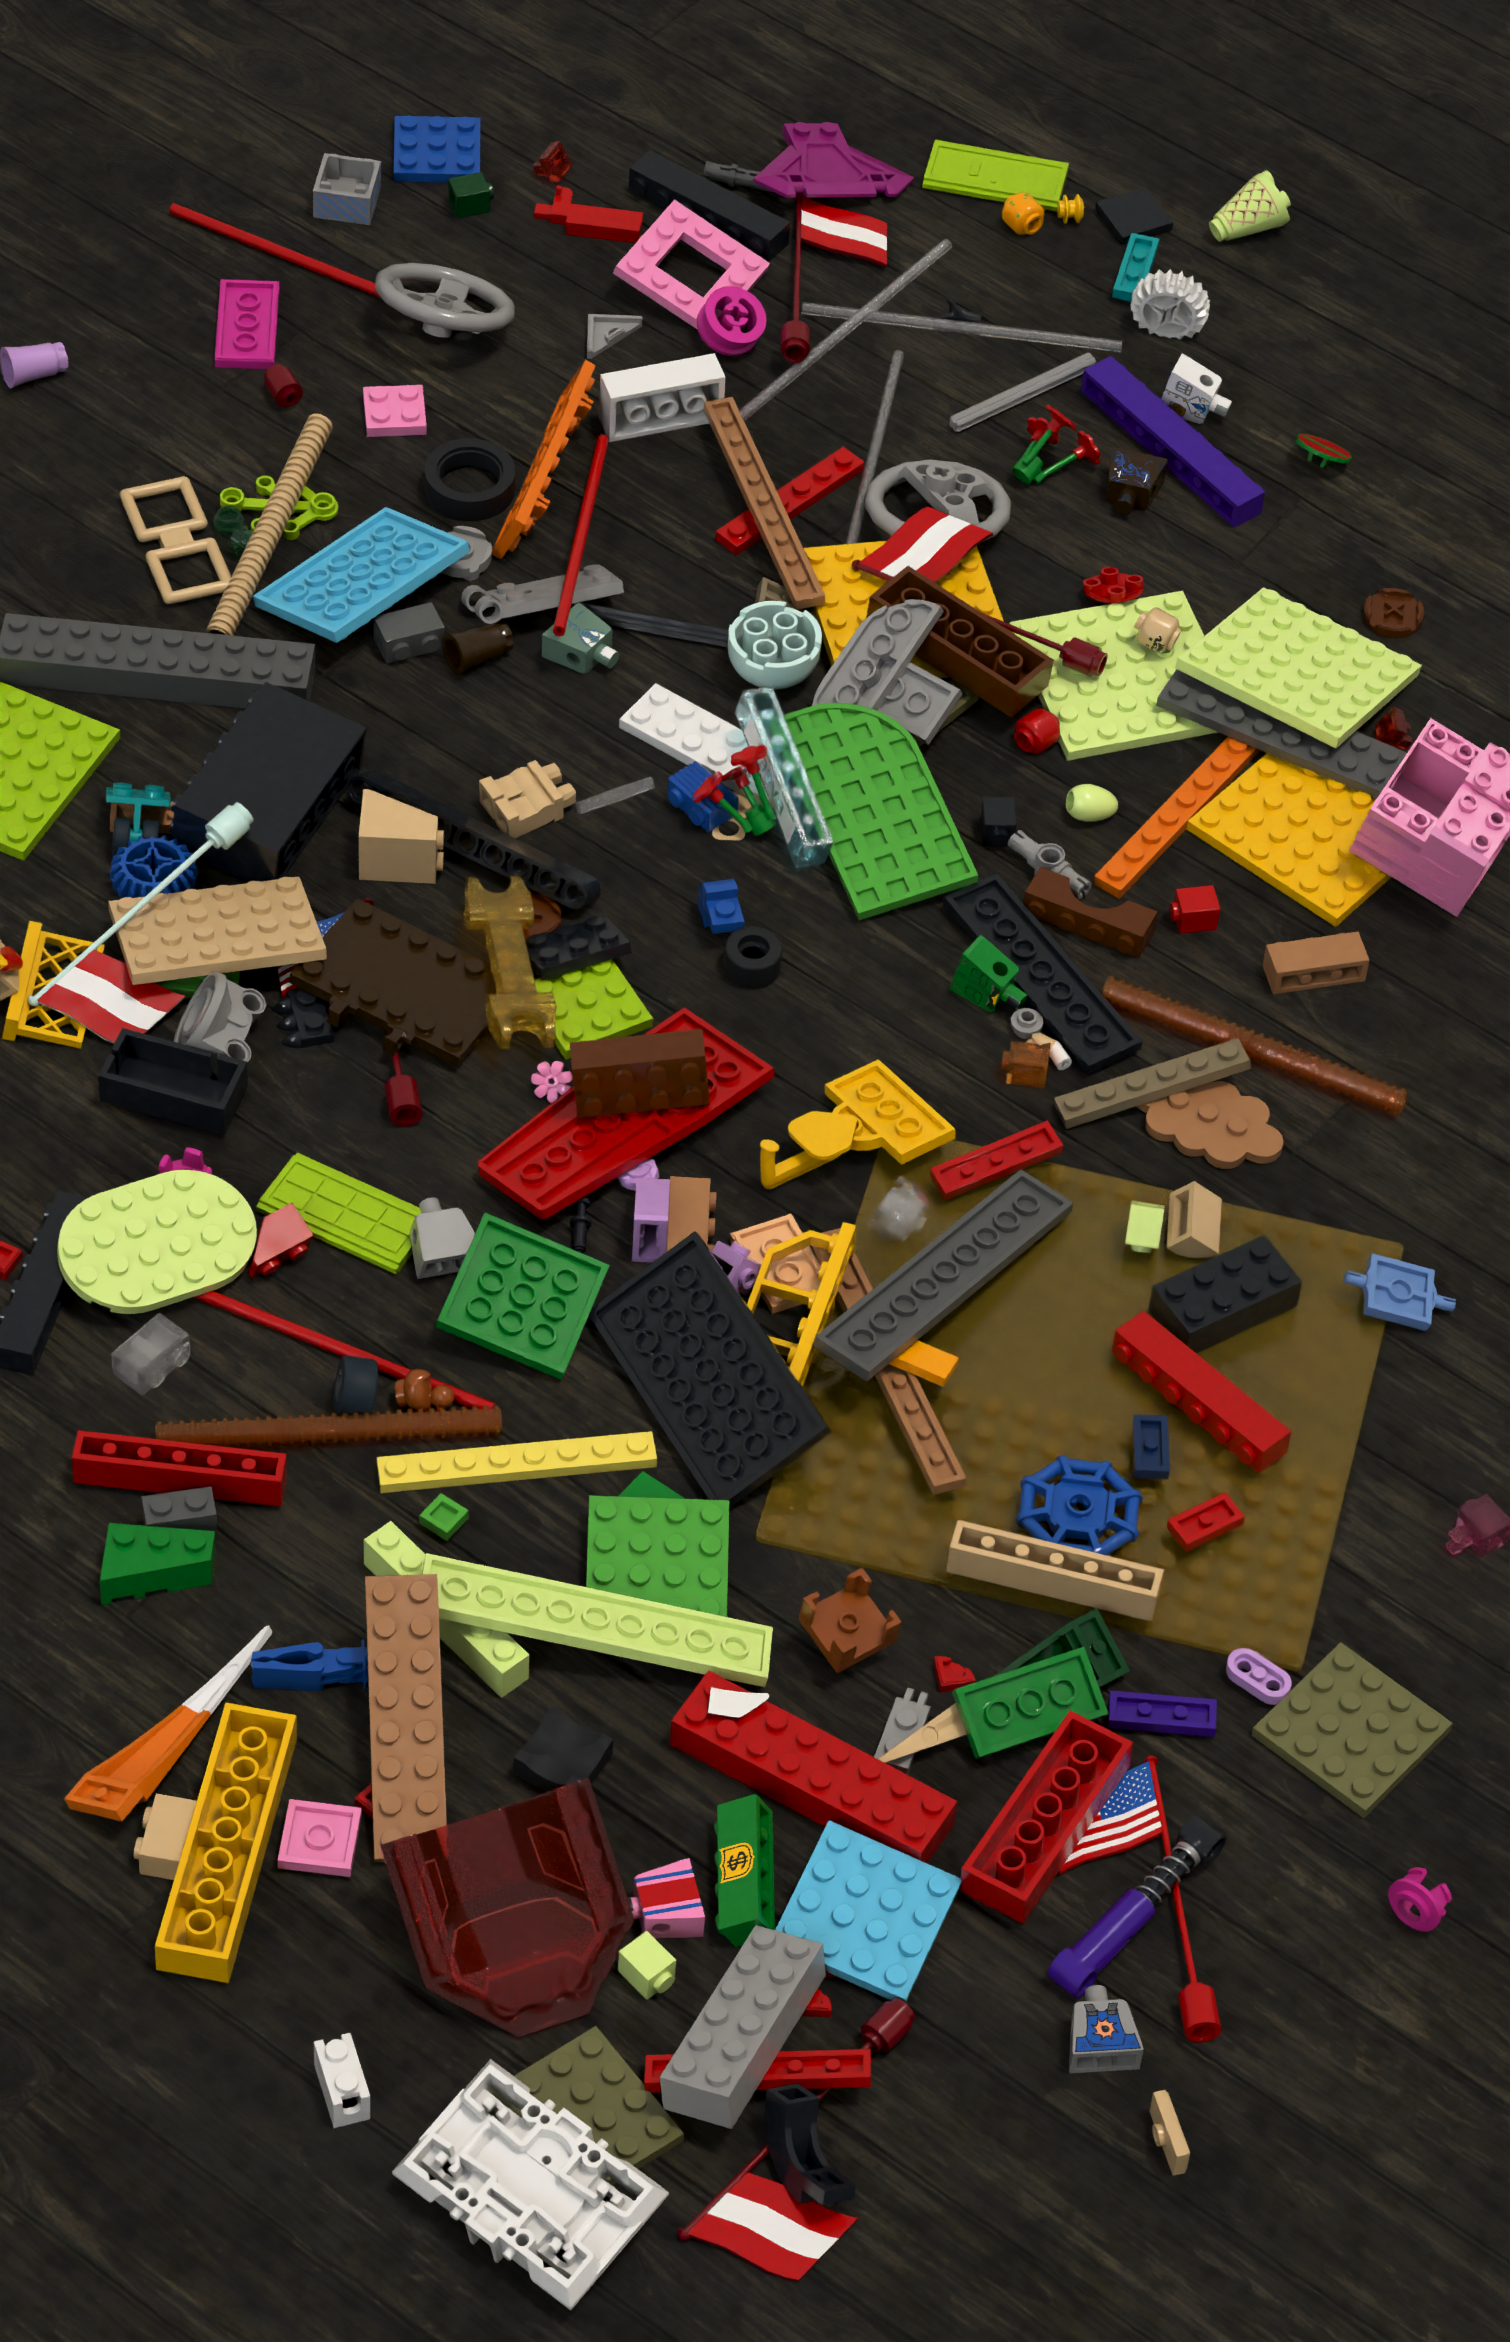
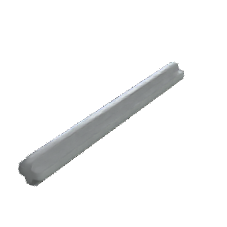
(1021, 392)

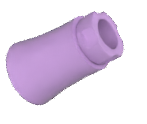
(32, 362)

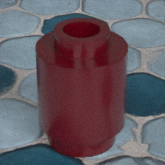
(282, 385)

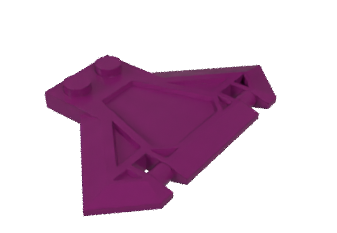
(825, 166)

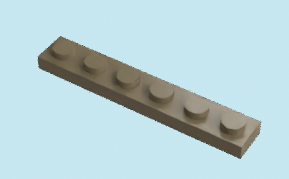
(1152, 1083)

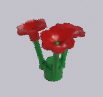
(1029, 465)
(759, 816)

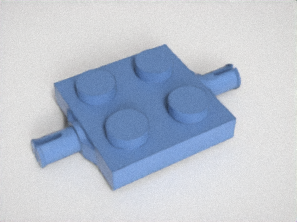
(1399, 1292)

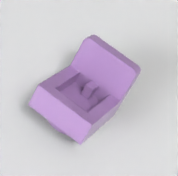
(744, 1268)

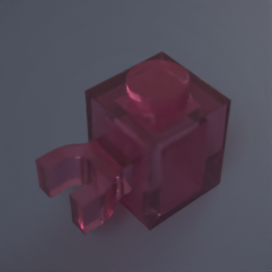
(1481, 1526)

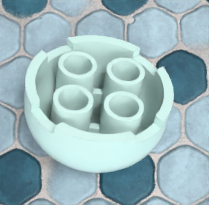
(774, 644)

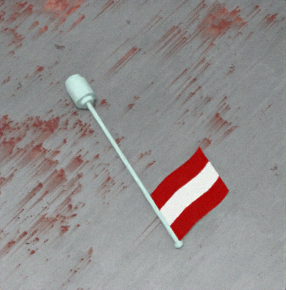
(99, 988)

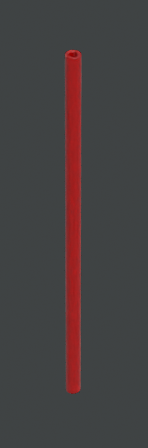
(273, 249)
(580, 535)
(328, 1343)

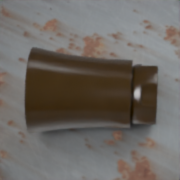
(477, 645)

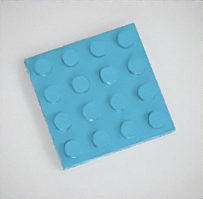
(869, 1910)

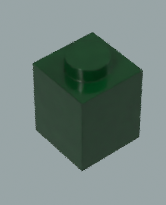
(469, 195)

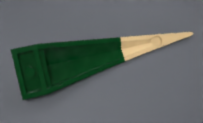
(1085, 1631)

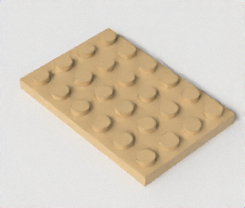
(218, 930)

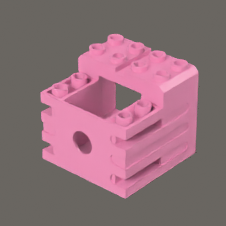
(1440, 817)

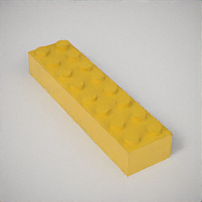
(226, 1843)

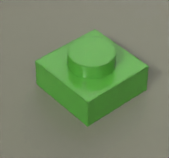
(443, 1516)

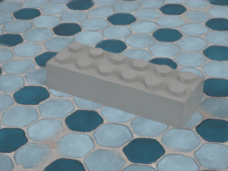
(743, 2027)

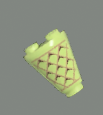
(1252, 209)

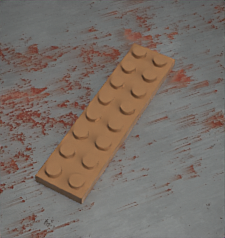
(405, 1706)

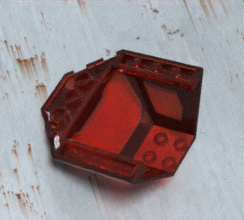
(515, 1908)

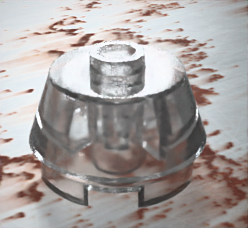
(900, 1211)

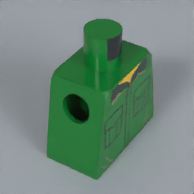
(987, 977)

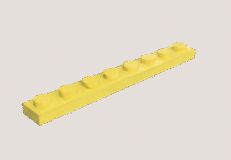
(516, 1462)

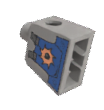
(1103, 2034)

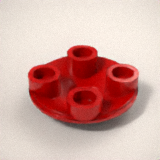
(1113, 586)

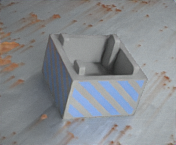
(347, 189)

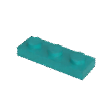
(1135, 265)

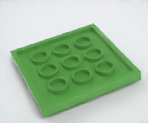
(660, 1550)

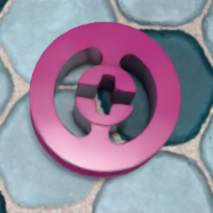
(737, 309)

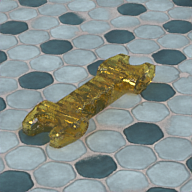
(517, 1002)

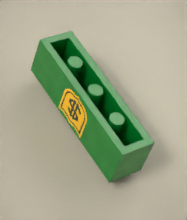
(744, 1868)

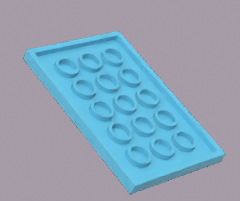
(361, 574)

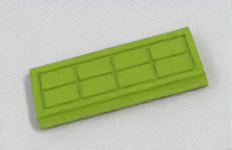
(994, 174)
(344, 1211)

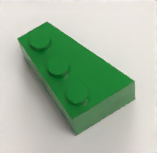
(155, 1559)

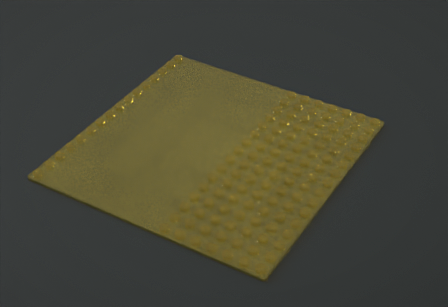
(1044, 1385)

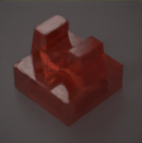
(553, 162)
(1393, 729)

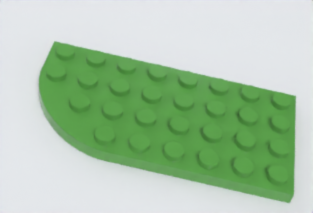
(880, 808)

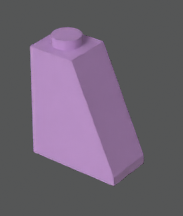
(650, 1219)

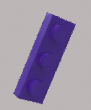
(1162, 1713)

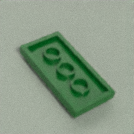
(1028, 1702)

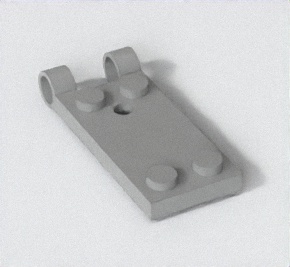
(541, 594)

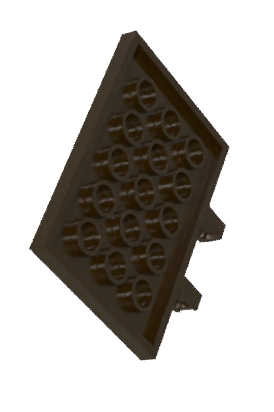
(401, 983)

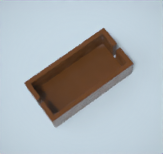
(639, 1073)

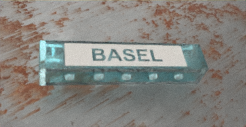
(784, 778)

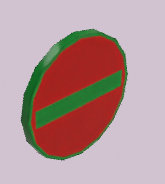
(1323, 448)

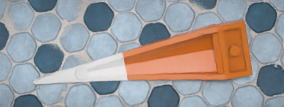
(137, 1769)

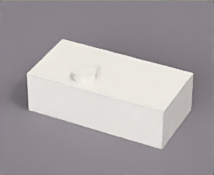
(659, 396)

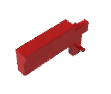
(591, 220)

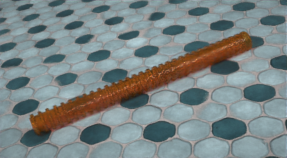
(1255, 1045)
(335, 1427)

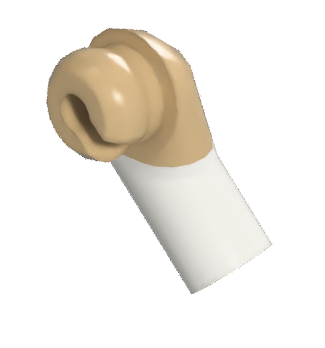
(1056, 1053)

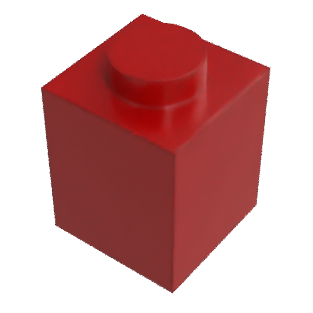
(1195, 909)

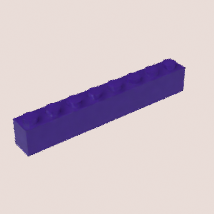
(1170, 437)

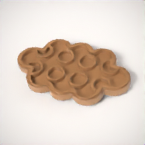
(1215, 1124)

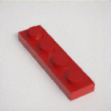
(996, 1160)

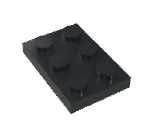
(576, 947)

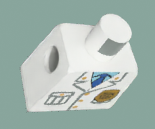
(1194, 391)

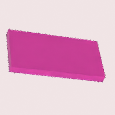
(247, 324)

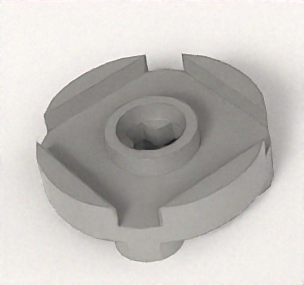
(476, 560)

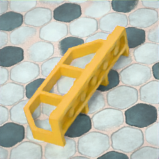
(819, 1301)

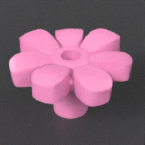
(551, 1080)

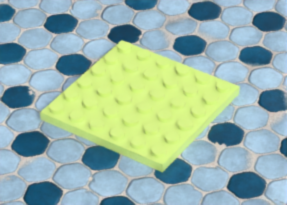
(1299, 667)
(1120, 704)

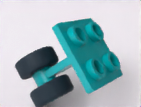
(123, 793)

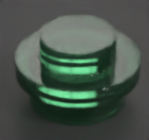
(227, 520)
(240, 539)

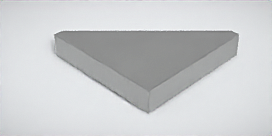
(608, 330)

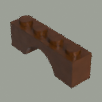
(1121, 927)

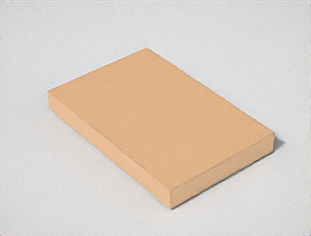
(795, 1270)

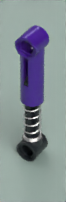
(1079, 1966)

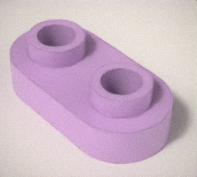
(1260, 1676)

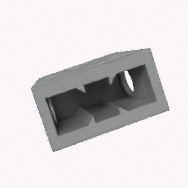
(439, 1239)

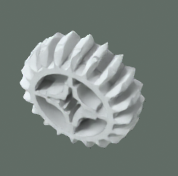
(1170, 305)

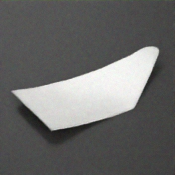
(734, 1703)

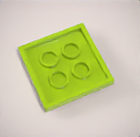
(594, 1005)

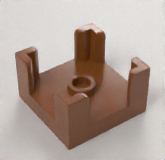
(848, 1623)

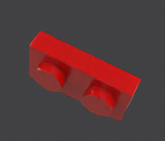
(1205, 1522)

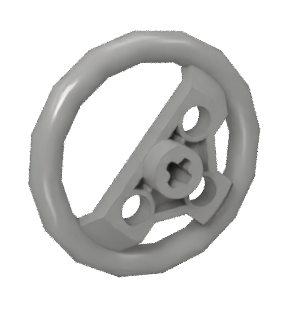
(446, 307)
(946, 487)

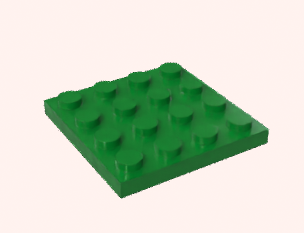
(522, 1296)

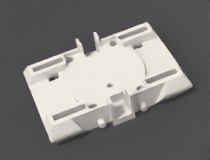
(530, 2184)

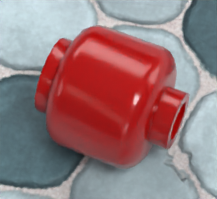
(1037, 731)

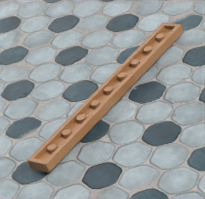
(764, 503)
(905, 1396)

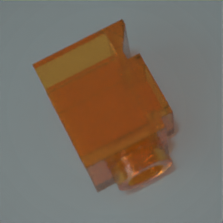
(1026, 1064)

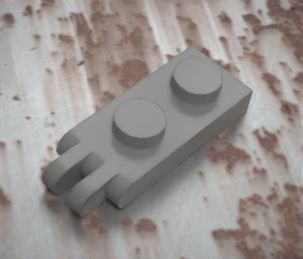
(903, 1721)

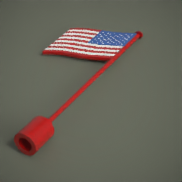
(1128, 1820)

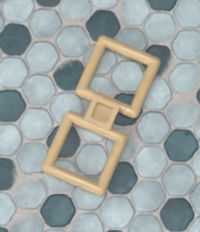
(176, 539)

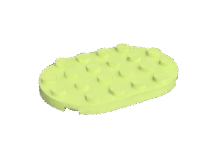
(156, 1241)

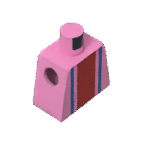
(668, 1902)

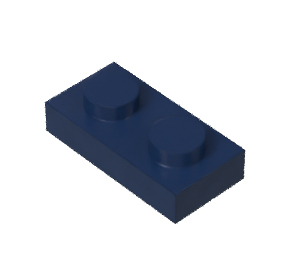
(1150, 1446)

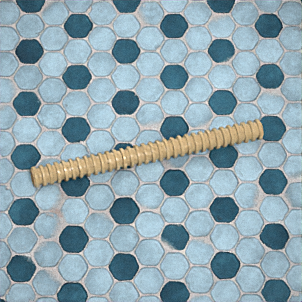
(270, 526)

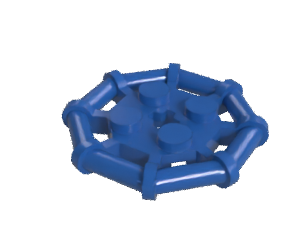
(1086, 1489)

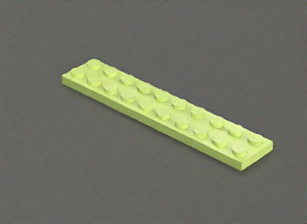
(601, 1621)

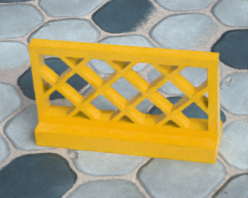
(19, 1006)

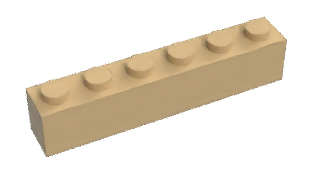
(1054, 1570)

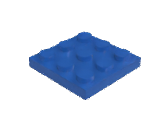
(435, 148)

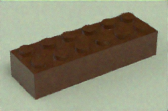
(971, 645)

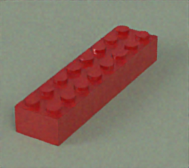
(813, 1772)

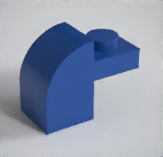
(720, 906)

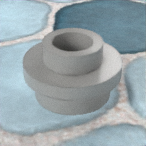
(1026, 1022)

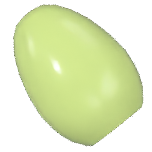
(1090, 803)

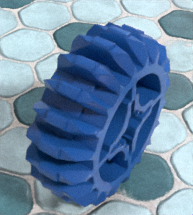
(133, 869)

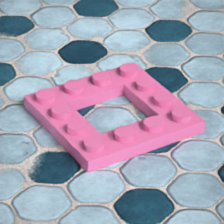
(676, 224)

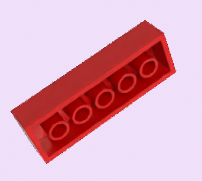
(1046, 1817)

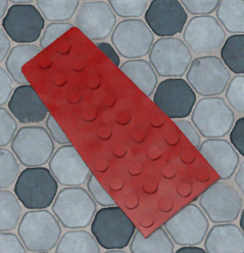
(568, 1157)

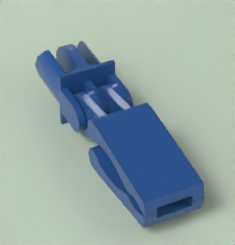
(308, 1667)

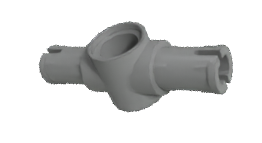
(1049, 857)

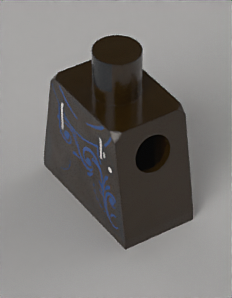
(1134, 479)

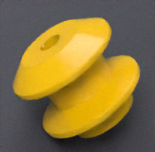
(1070, 208)

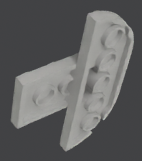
(878, 672)

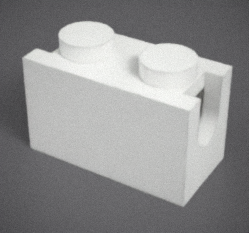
(342, 2079)

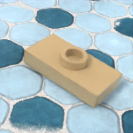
(1168, 2132)

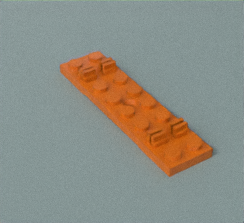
(530, 502)

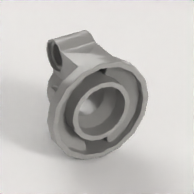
(220, 1018)

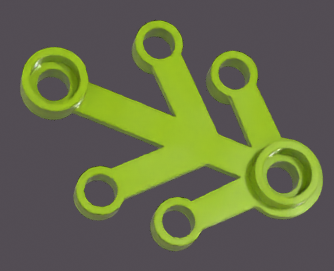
(316, 506)

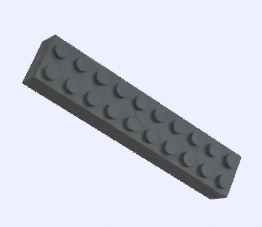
(149, 661)

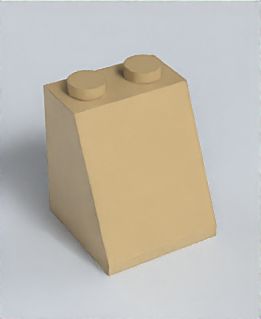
(398, 841)

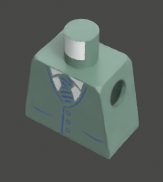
(583, 644)

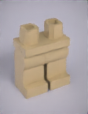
(526, 798)

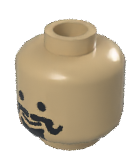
(1157, 630)

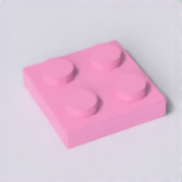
(394, 410)
(319, 1838)

